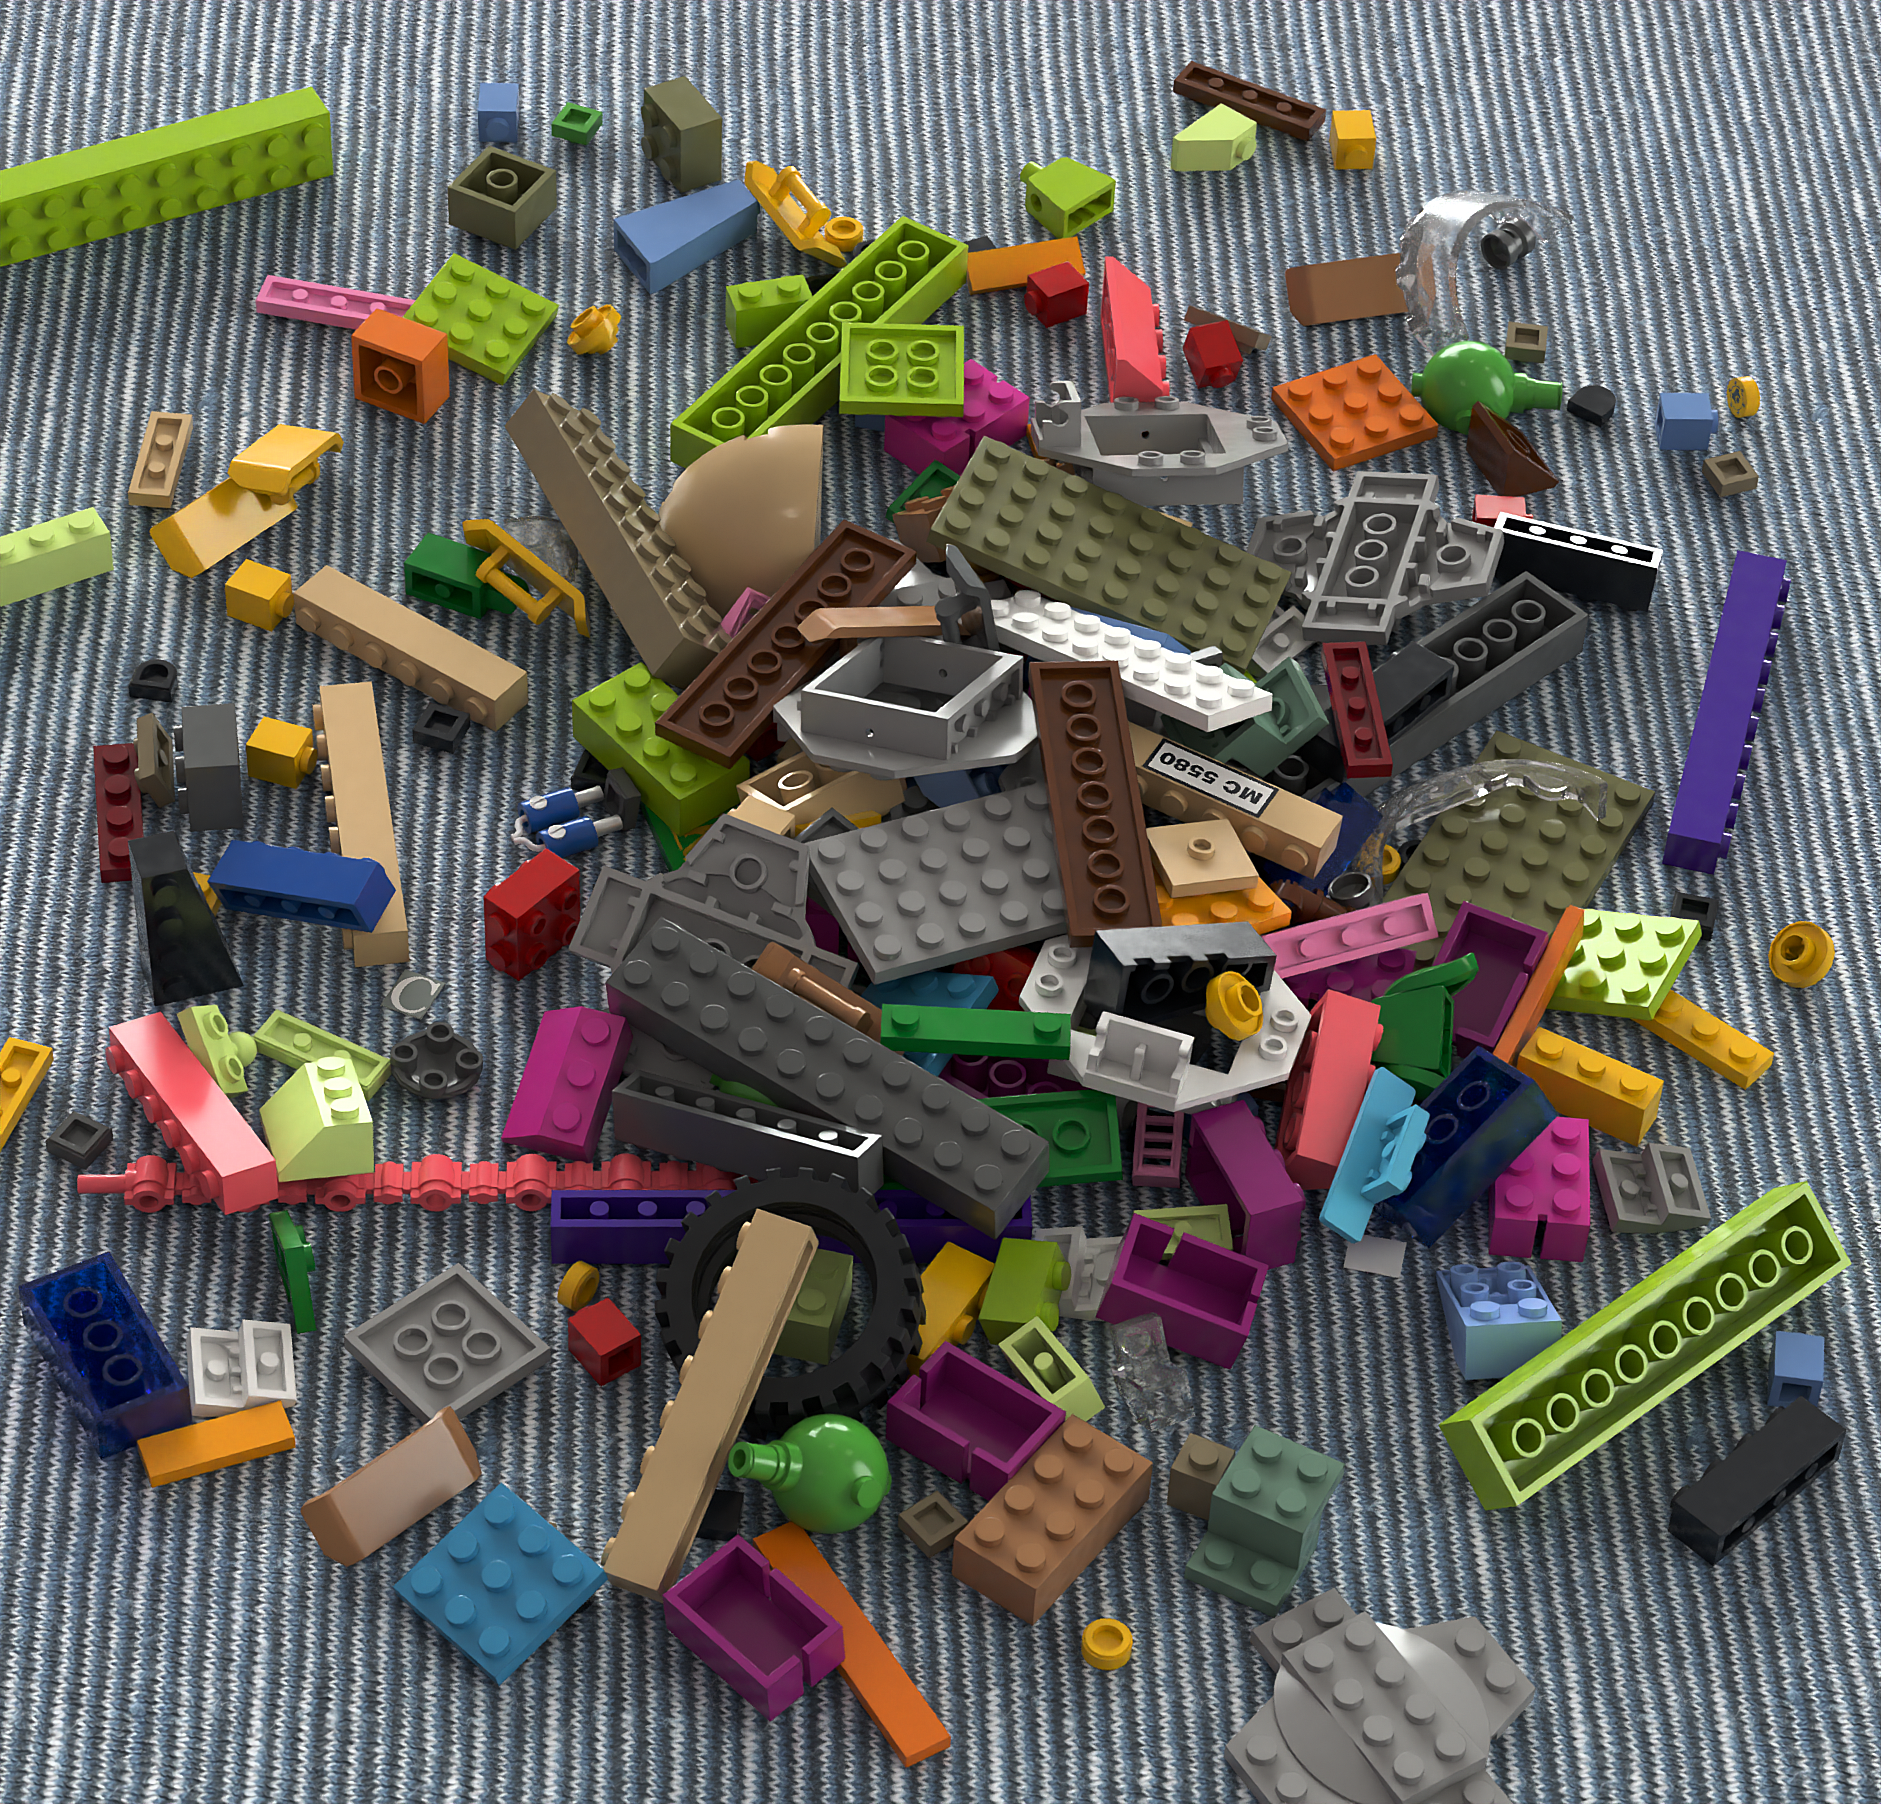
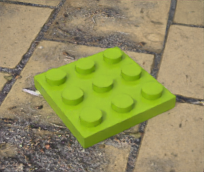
(485, 317)
(902, 369)
(1625, 964)

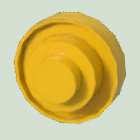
(594, 330)
(1801, 954)
(1233, 1006)

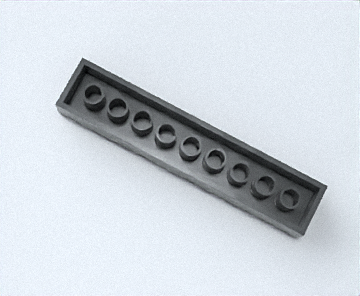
(1496, 654)
(820, 1067)

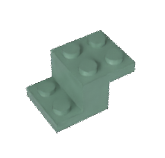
(1266, 738)
(1264, 1521)

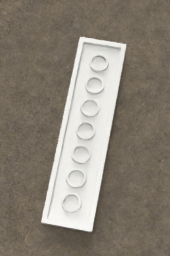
(1147, 671)

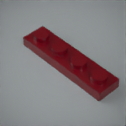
(1356, 710)
(117, 808)

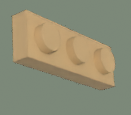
(160, 459)

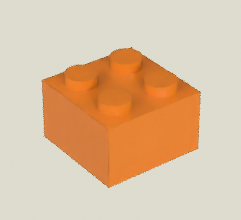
(400, 365)

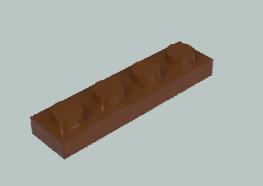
(1250, 99)

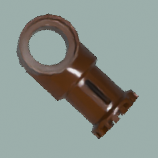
(1307, 905)

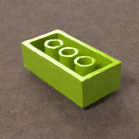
(619, 731)

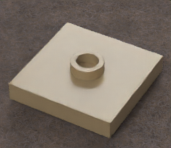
(1200, 858)

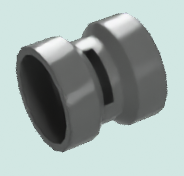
(1508, 243)
(1353, 890)

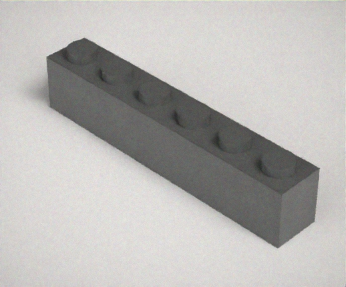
(741, 1133)

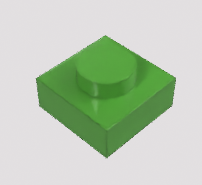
(577, 123)

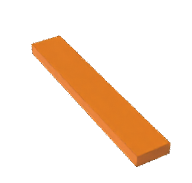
(1541, 985)
(868, 1664)

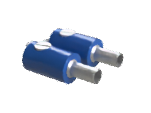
(558, 808)

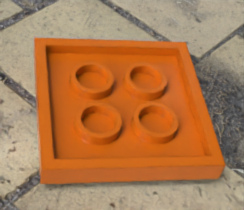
(1354, 412)

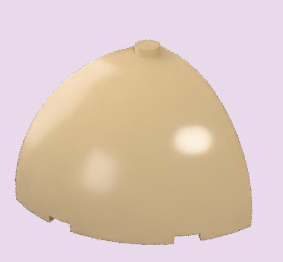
(748, 512)

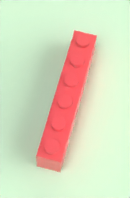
(192, 1113)

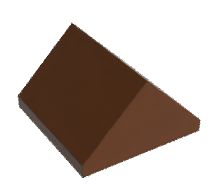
(1506, 455)

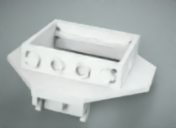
(1151, 1061)

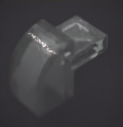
(547, 541)
(1144, 1376)

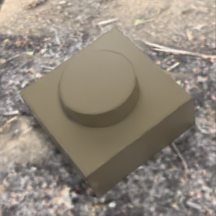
(1526, 342)
(1730, 474)
(932, 1523)

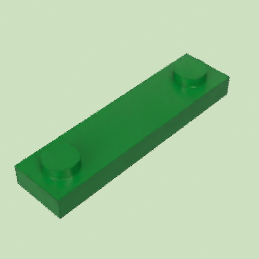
(976, 1031)

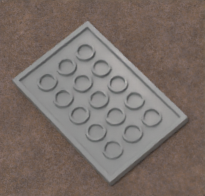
(944, 883)

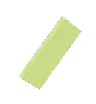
(299, 1042)

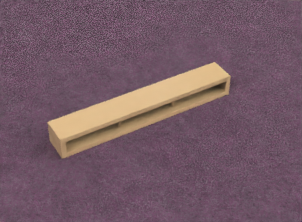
(360, 809)
(710, 1405)

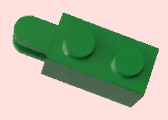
(446, 576)

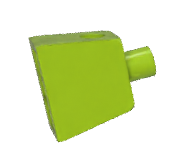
(1067, 195)

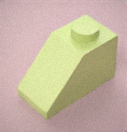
(1214, 142)

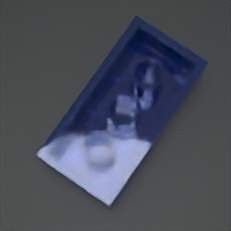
(1473, 1134)
(105, 1354)

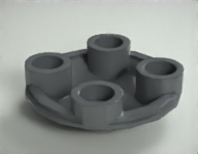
(436, 1063)

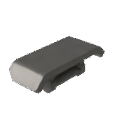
(970, 604)

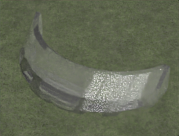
(1432, 250)
(1464, 783)

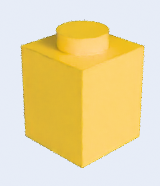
(1352, 139)
(259, 595)
(280, 752)

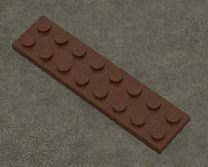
(769, 657)
(1093, 798)

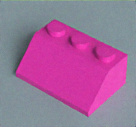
(569, 1082)

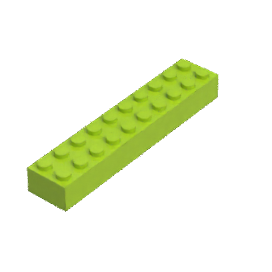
(163, 174)
(798, 366)
(1644, 1346)

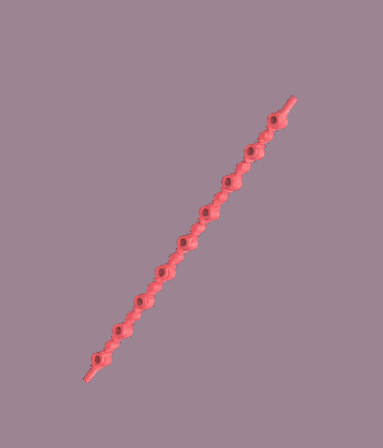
(432, 1182)

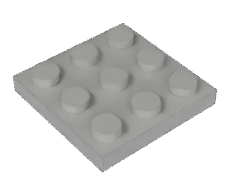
(447, 1346)

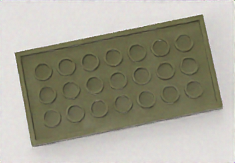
(1107, 553)
(1519, 850)

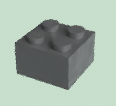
(209, 767)

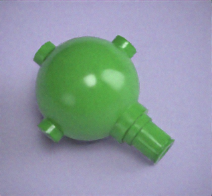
(1474, 373)
(821, 1472)

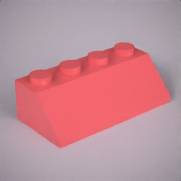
(1130, 336)
(1327, 1087)

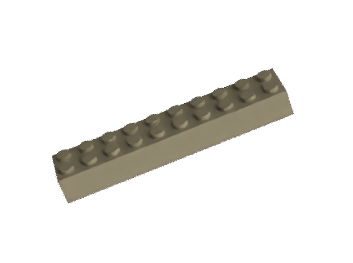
(619, 538)

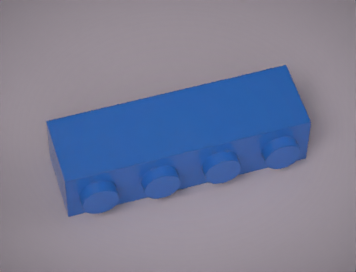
(302, 885)

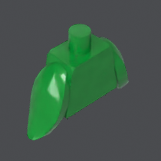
(1419, 1024)

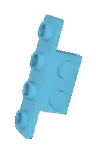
(1376, 1155)

